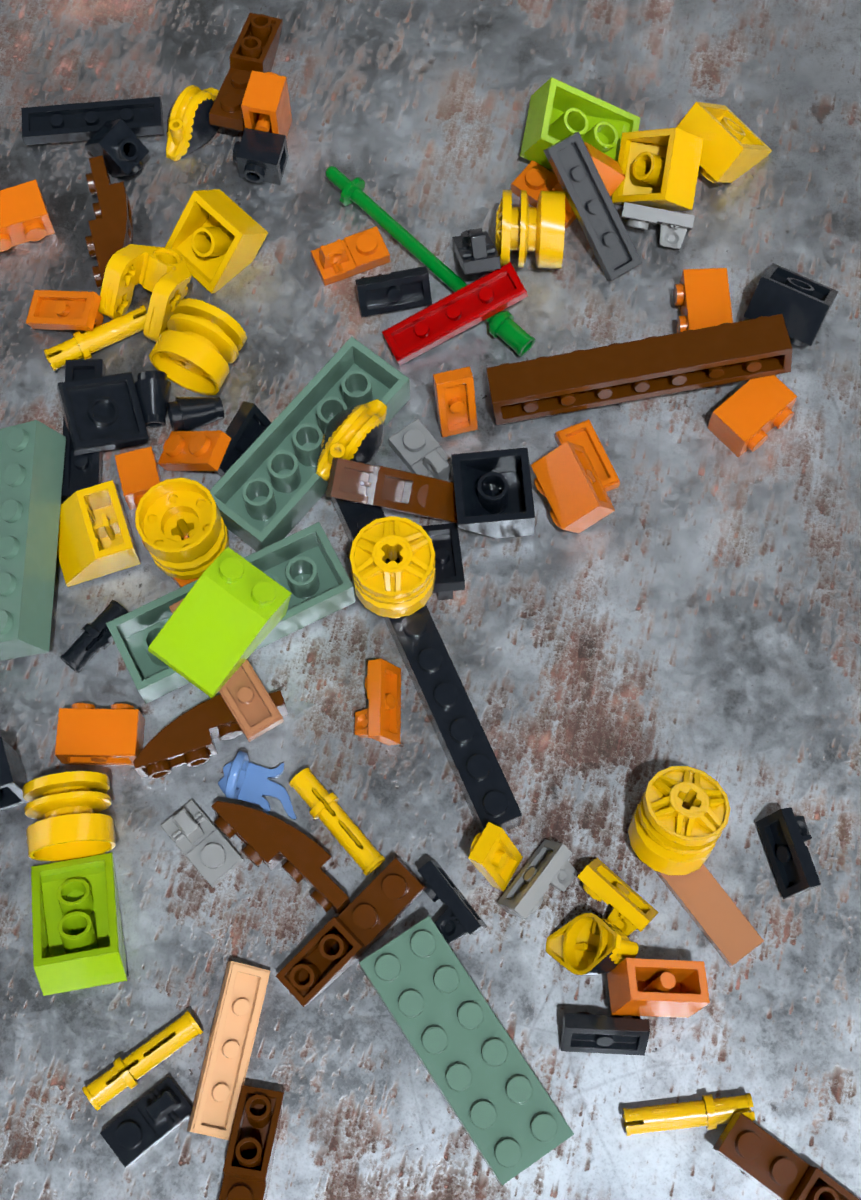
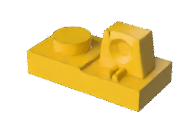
(495, 856)
(629, 908)

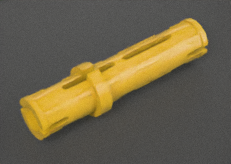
(91, 341)
(365, 853)
(142, 1060)
(688, 1114)

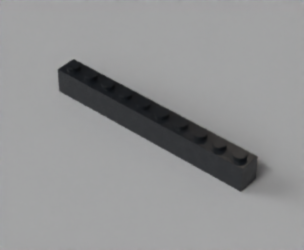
(444, 699)

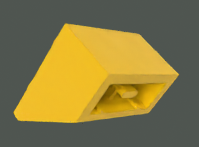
(94, 535)

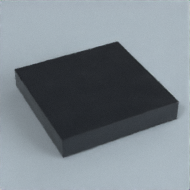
(102, 413)

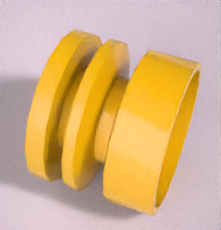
(531, 229)
(198, 346)
(176, 510)
(394, 587)
(68, 816)
(678, 820)

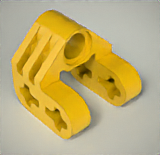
(158, 271)

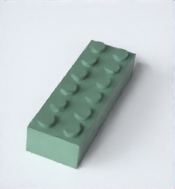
(277, 474)
(29, 532)
(299, 563)
(465, 1050)

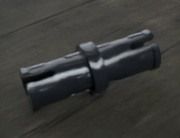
(93, 638)

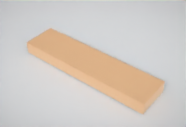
(228, 1050)

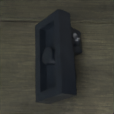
(476, 251)
(393, 291)
(243, 430)
(448, 559)
(789, 857)
(459, 916)
(604, 1034)
(147, 1122)

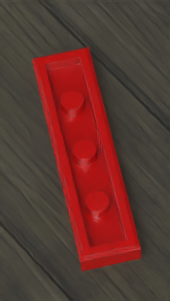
(455, 313)

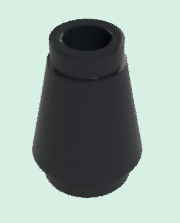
(153, 395)
(194, 412)

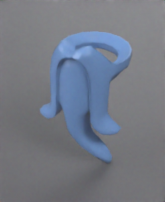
(250, 782)

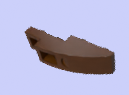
(252, 51)
(113, 215)
(392, 489)
(191, 737)
(273, 840)
(351, 933)
(252, 1145)
(774, 1165)

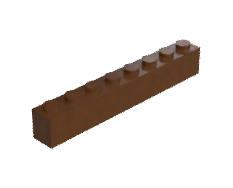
(640, 369)

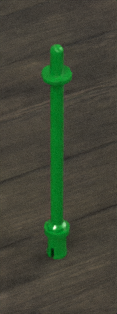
(500, 324)

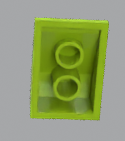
(562, 110)
(220, 622)
(77, 925)

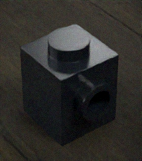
(119, 148)
(261, 156)

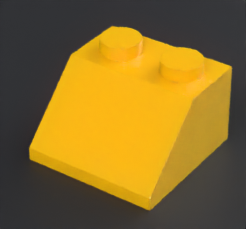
(728, 143)
(659, 168)
(215, 238)

